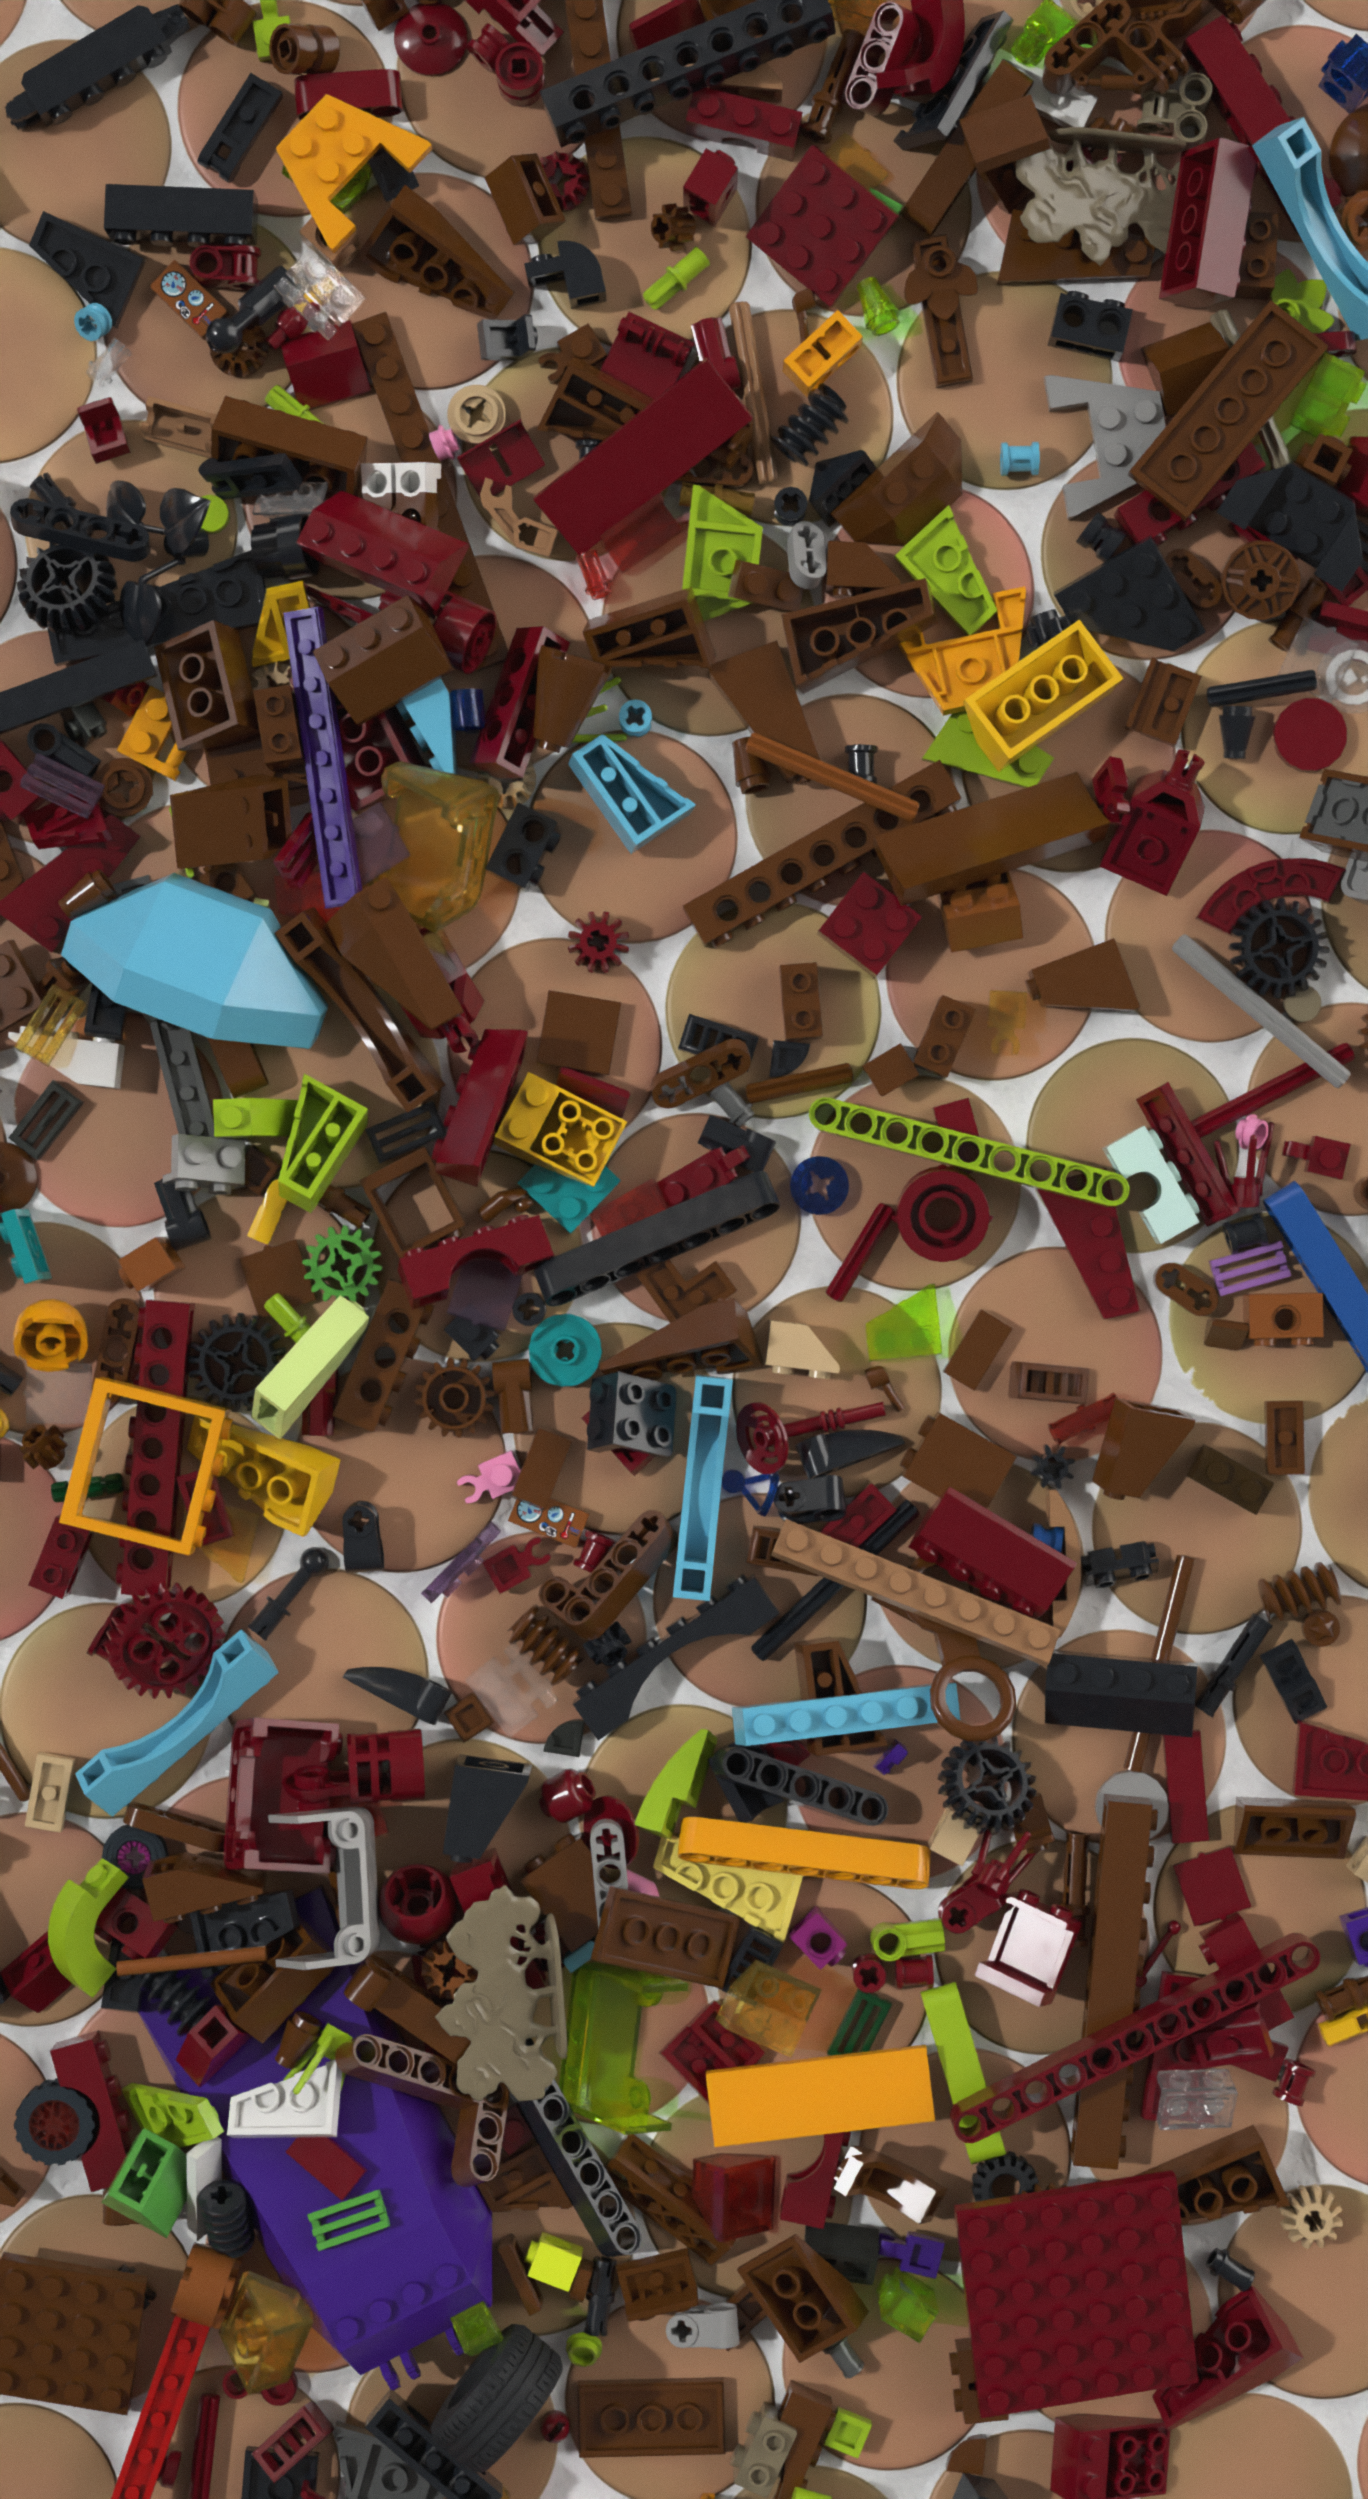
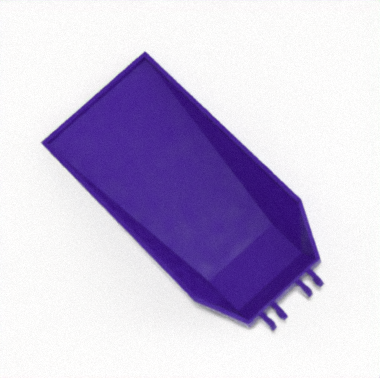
(385, 2287)

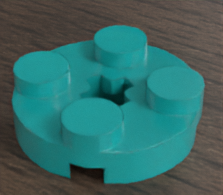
(544, 1349)

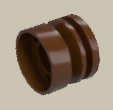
(1243, 566)

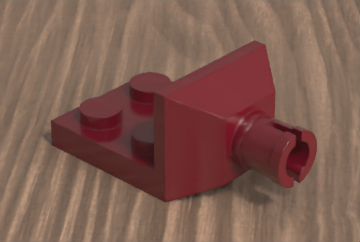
(1159, 827)
(462, 987)

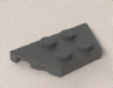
(375, 2470)

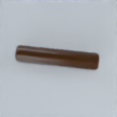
(799, 1083)

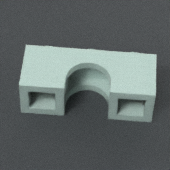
(1171, 1209)

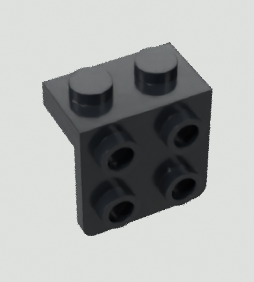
(631, 1415)

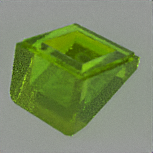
(476, 2329)

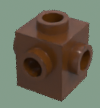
(1331, 453)

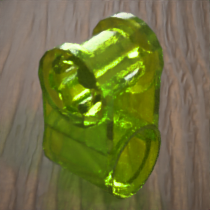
(1041, 32)

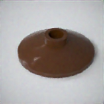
(19, 1177)

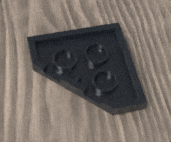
(1133, 600)

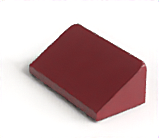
(665, 22)
(594, 1091)

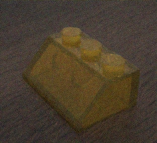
(265, 2331)

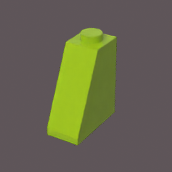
(253, 1117)

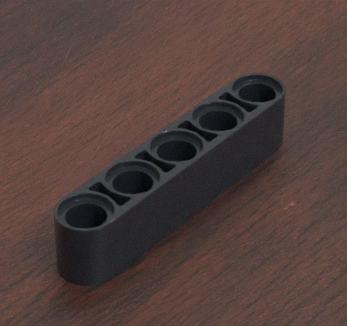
(783, 1781)

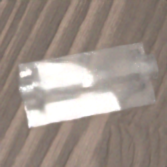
(291, 502)

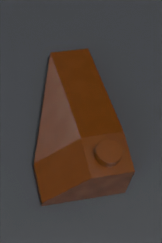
(428, 252)

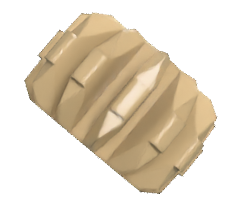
(1317, 2228)

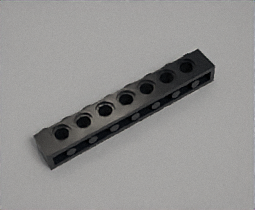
(667, 60)

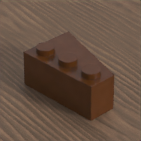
(590, 403)
(827, 1673)

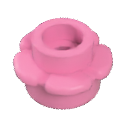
(444, 443)
(1249, 1127)

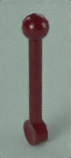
(1173, 1928)

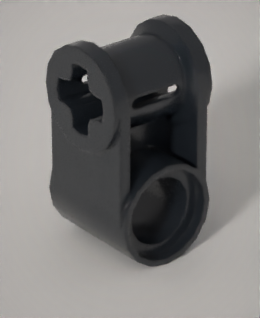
(813, 1500)
(362, 1546)

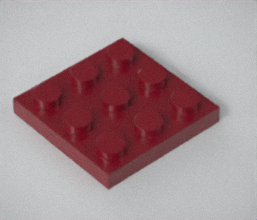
(822, 225)

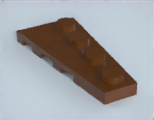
(1064, 260)

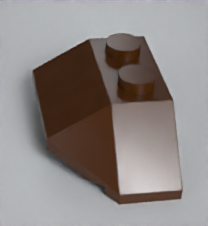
(906, 488)

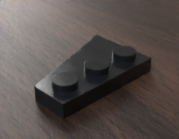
(88, 263)

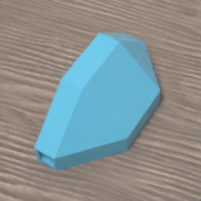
(198, 963)

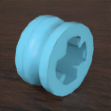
(84, 324)

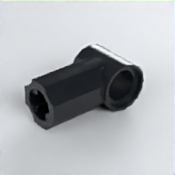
(64, 750)
(729, 1137)
(184, 1221)

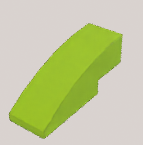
(677, 1785)

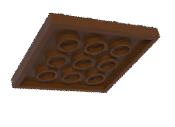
(69, 2332)

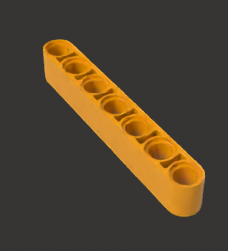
(804, 1853)

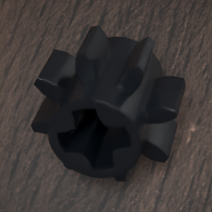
(1045, 627)
(1042, 1461)
(609, 1646)

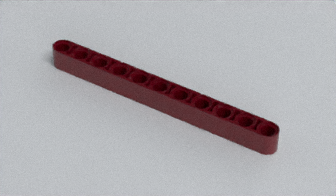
(1153, 2037)

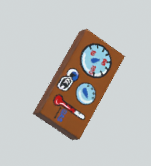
(187, 298)
(557, 1522)

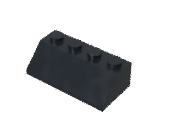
(1121, 1693)

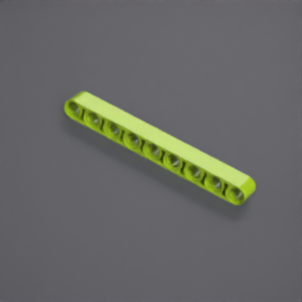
(987, 1151)

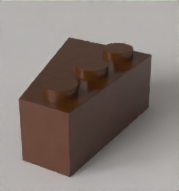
(652, 633)

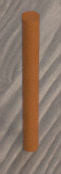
(191, 1961)

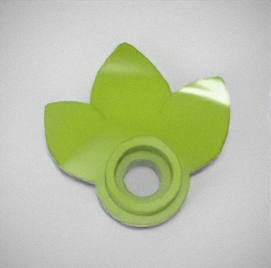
(1302, 301)

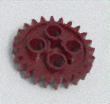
(142, 1666)

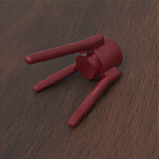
(1247, 1189)
(996, 1877)

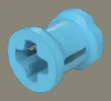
(1019, 458)
(637, 707)

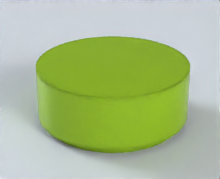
(217, 515)

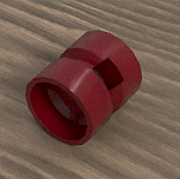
(520, 74)

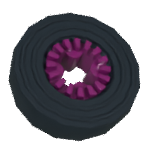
(122, 1842)

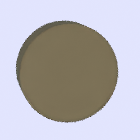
(1303, 1005)

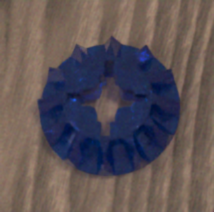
(823, 1168)

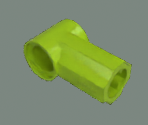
(912, 1938)

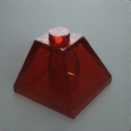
(735, 2193)

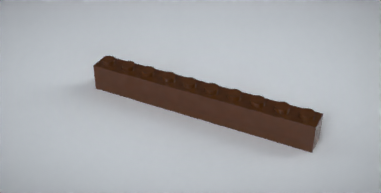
(1113, 1971)

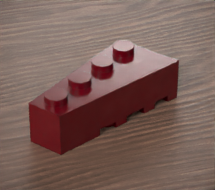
(475, 1883)

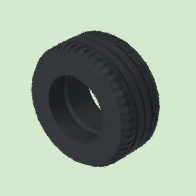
(497, 2398)

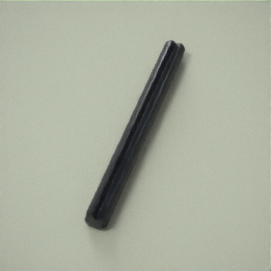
(826, 1588)

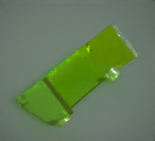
(603, 2045)

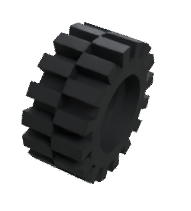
(998, 2166)

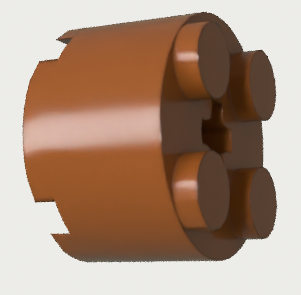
(206, 2286)

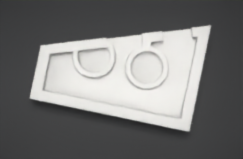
(278, 2112)

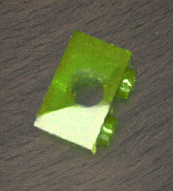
(907, 2304)

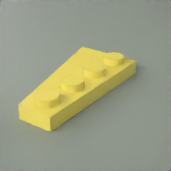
(755, 1895)

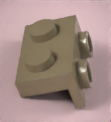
(764, 2451)

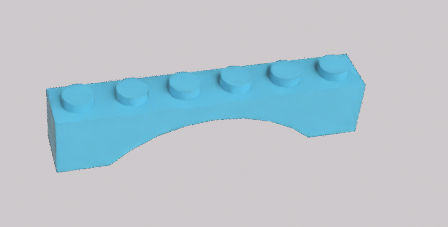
(1295, 170)
(702, 1487)
(838, 1715)
(126, 1770)

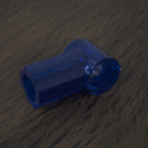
(468, 710)

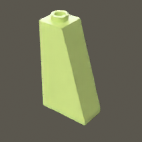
(308, 1366)

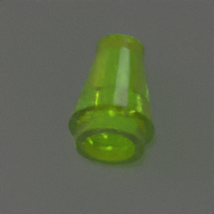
(877, 308)

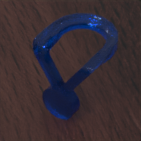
(734, 1481)

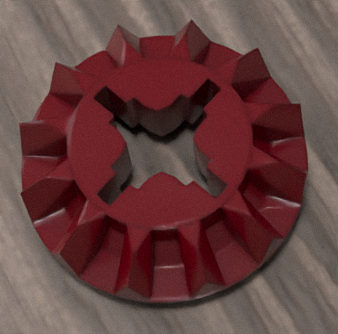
(570, 166)

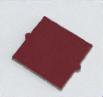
(1212, 1885)

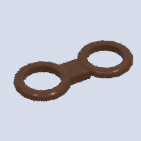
(958, 1655)

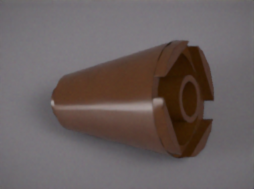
(564, 695)

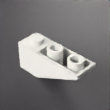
(85, 1061)

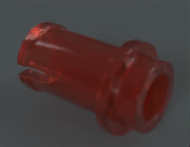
(594, 575)

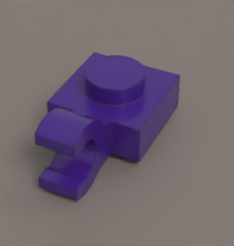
(917, 2254)

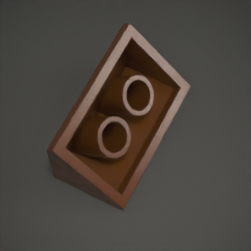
(1292, 1827)

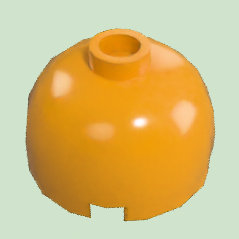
(50, 1335)

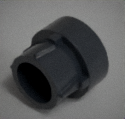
(276, 548)

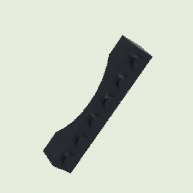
(738, 1611)

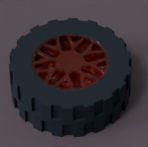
(55, 2123)

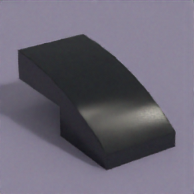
(1293, 1681)

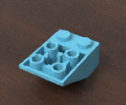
(433, 724)

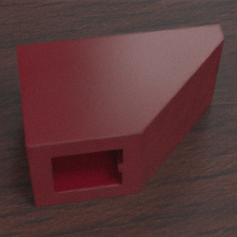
(210, 2045)

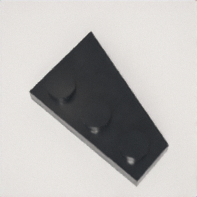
(244, 1924)

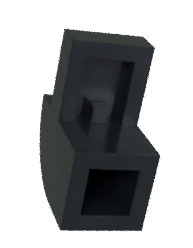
(575, 266)

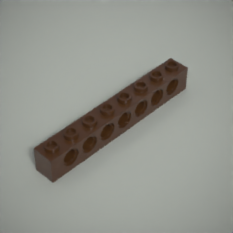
(702, 911)

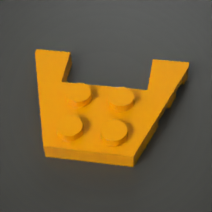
(330, 150)
(965, 664)

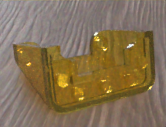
(449, 835)

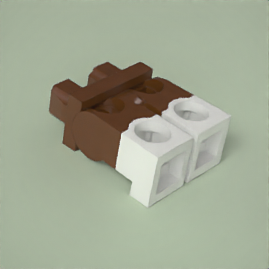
(404, 489)

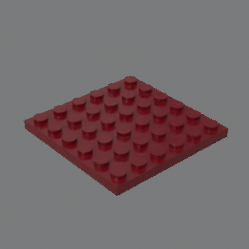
(1076, 2293)

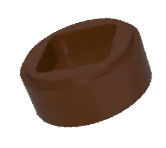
(1320, 1628)

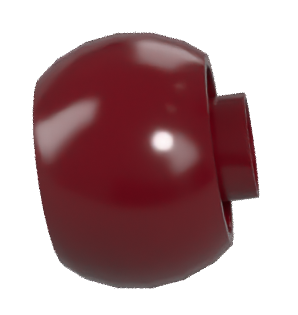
(417, 1887)

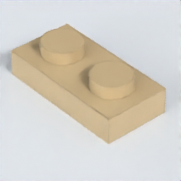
(50, 1792)

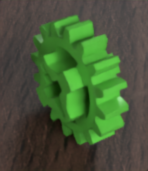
(336, 1249)

